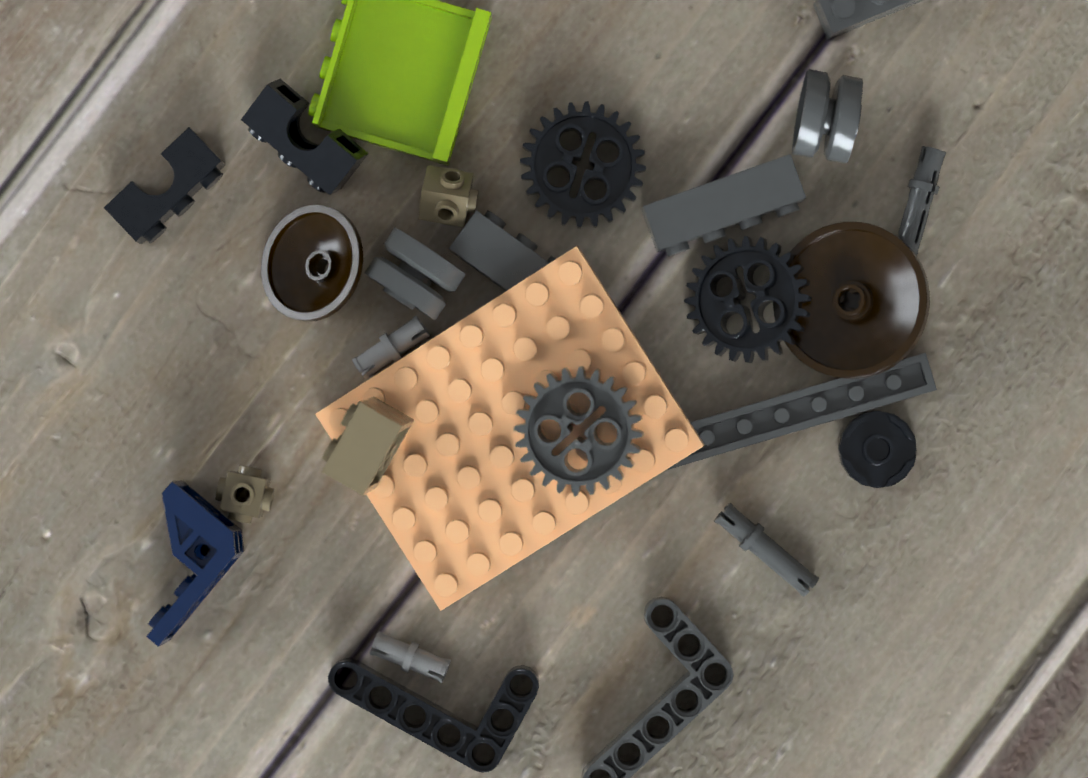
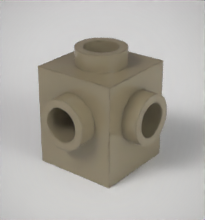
(447, 196)
(260, 494)

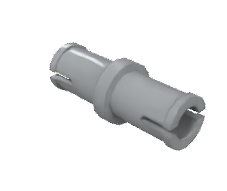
(391, 347)
(410, 657)

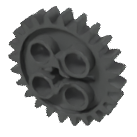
(554, 404)

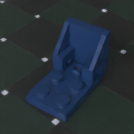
(190, 525)

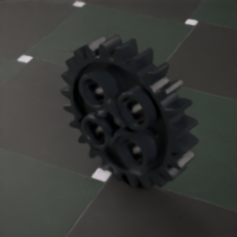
(616, 175)
(781, 288)

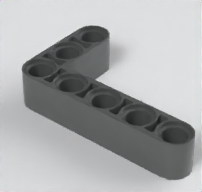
(665, 704)

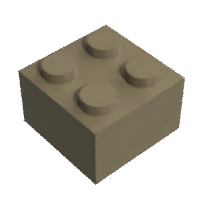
(366, 445)

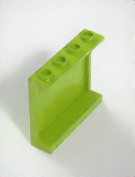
(401, 74)

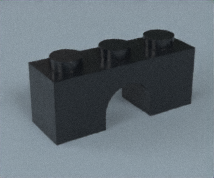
(276, 120)
(193, 168)

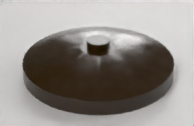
(864, 302)

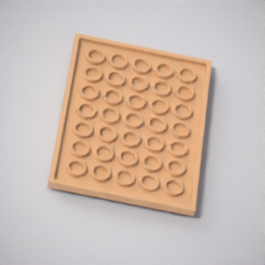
(457, 480)

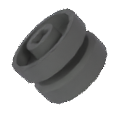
(833, 117)
(412, 277)

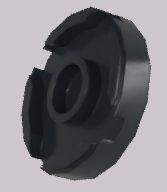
(877, 449)

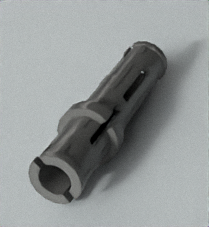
(921, 195)
(766, 549)

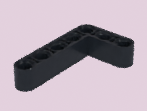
(438, 716)

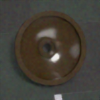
(297, 260)

